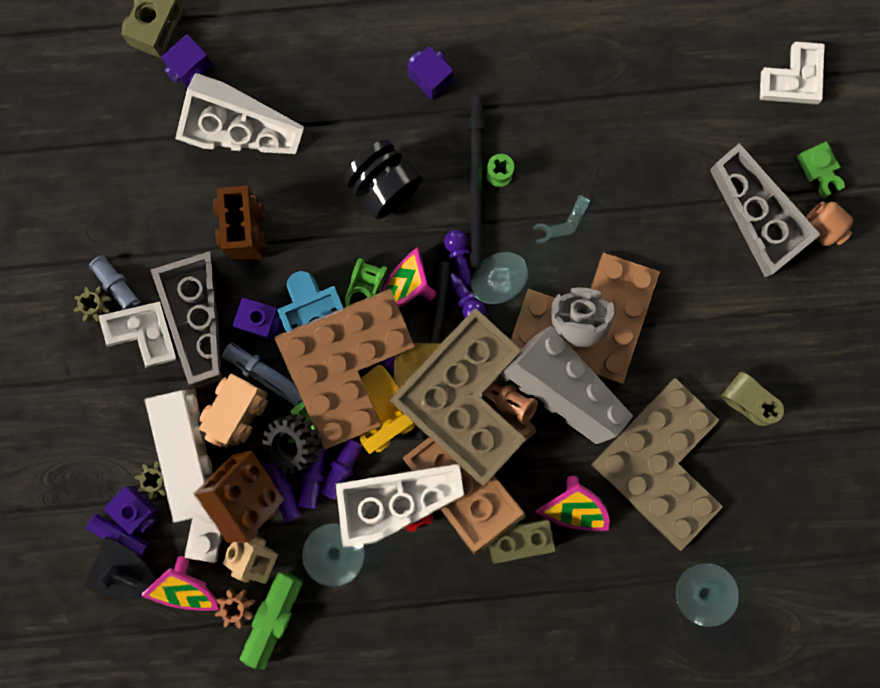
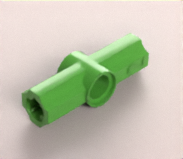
(271, 620)

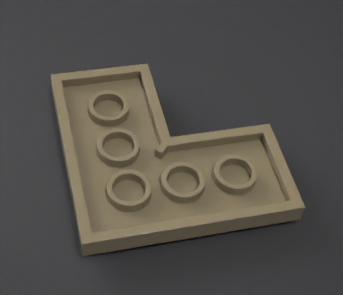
(446, 399)
(646, 466)

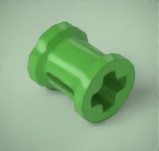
(499, 179)

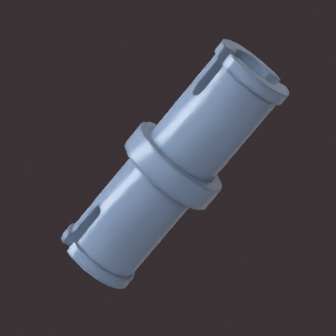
(113, 283)

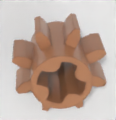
(243, 607)

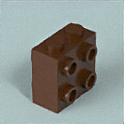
(239, 223)
(239, 497)

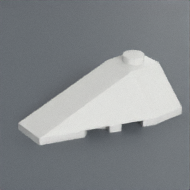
(228, 118)
(386, 504)

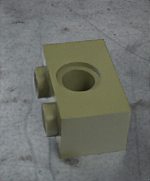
(152, 36)
(523, 541)

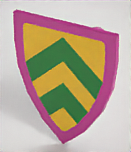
(409, 280)
(577, 509)
(180, 590)

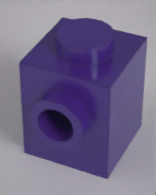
(185, 60)
(430, 71)
(257, 319)
(132, 510)

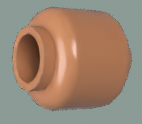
(831, 223)

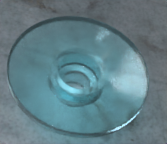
(499, 278)
(320, 564)
(722, 594)

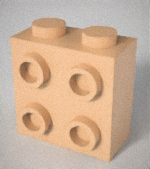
(232, 412)

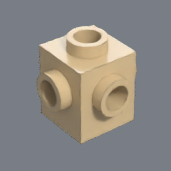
(250, 560)

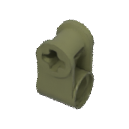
(749, 397)

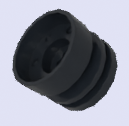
(382, 179)

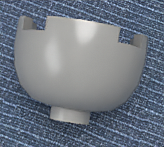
(582, 317)

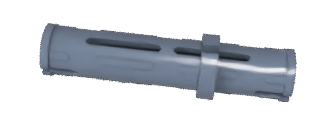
(258, 370)

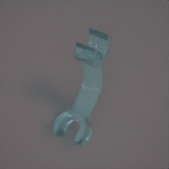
(565, 228)

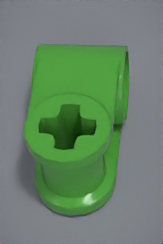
(365, 281)

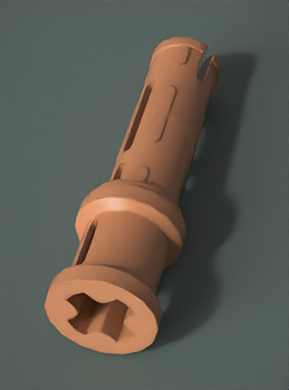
(507, 397)

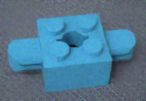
(308, 301)

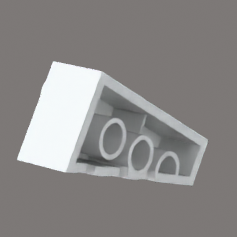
(180, 450)

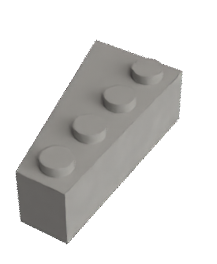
(762, 211)
(191, 311)
(568, 386)

